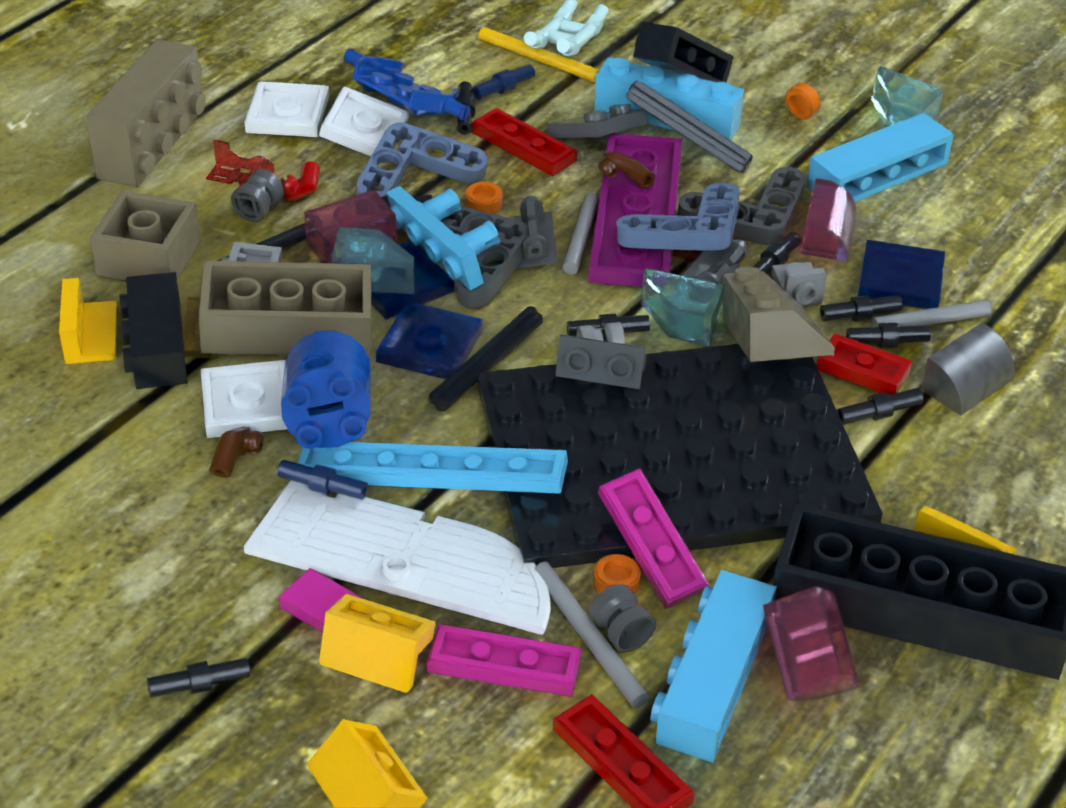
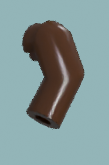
(630, 167)
(234, 444)

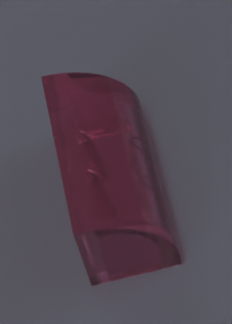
(829, 222)
(811, 645)

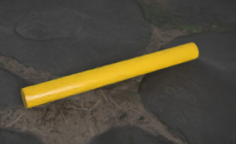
(540, 55)

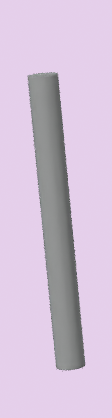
(592, 637)

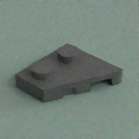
(599, 123)

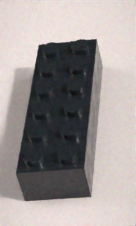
(929, 589)

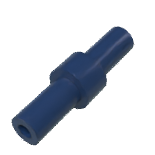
(503, 81)
(322, 479)

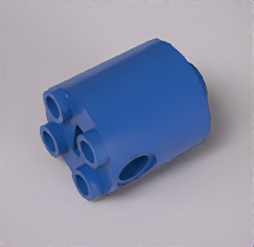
(326, 390)

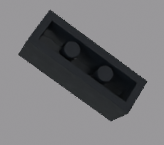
(681, 53)
(153, 331)

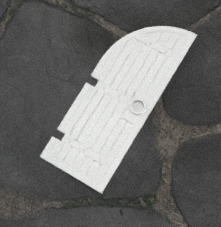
(401, 555)

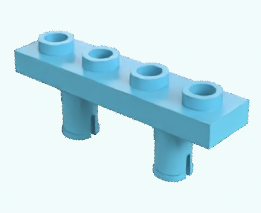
(451, 250)

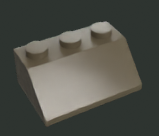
(768, 319)

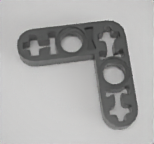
(764, 222)
(508, 251)

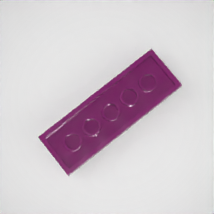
(622, 197)

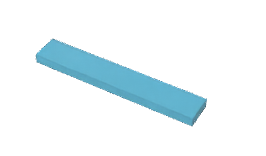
(445, 466)

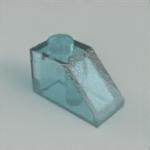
(903, 97)
(390, 264)
(682, 305)

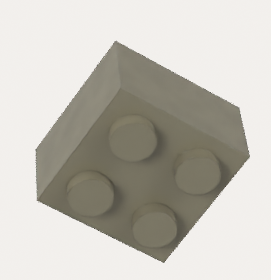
(145, 236)

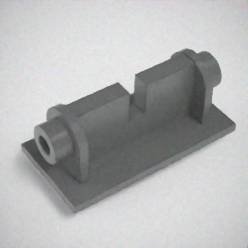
(540, 244)
(713, 264)
(600, 361)

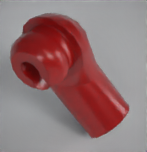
(305, 185)

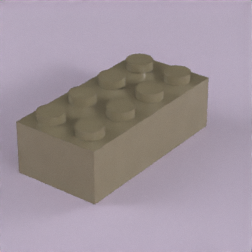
(146, 112)
(275, 304)

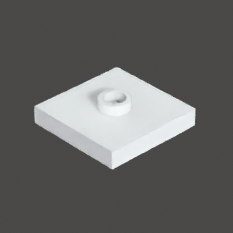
(287, 109)
(360, 121)
(243, 397)

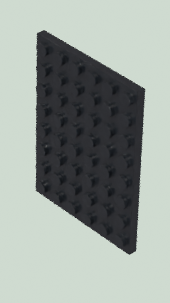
(709, 429)

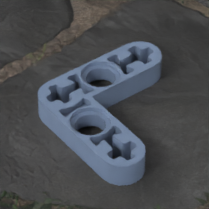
(413, 151)
(706, 232)

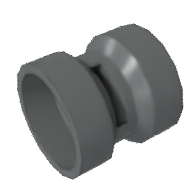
(257, 195)
(626, 623)

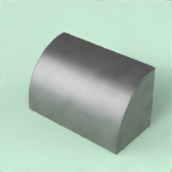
(969, 369)

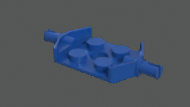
(385, 76)

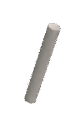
(581, 234)
(937, 315)

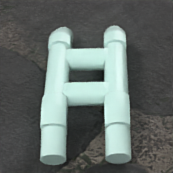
(566, 34)

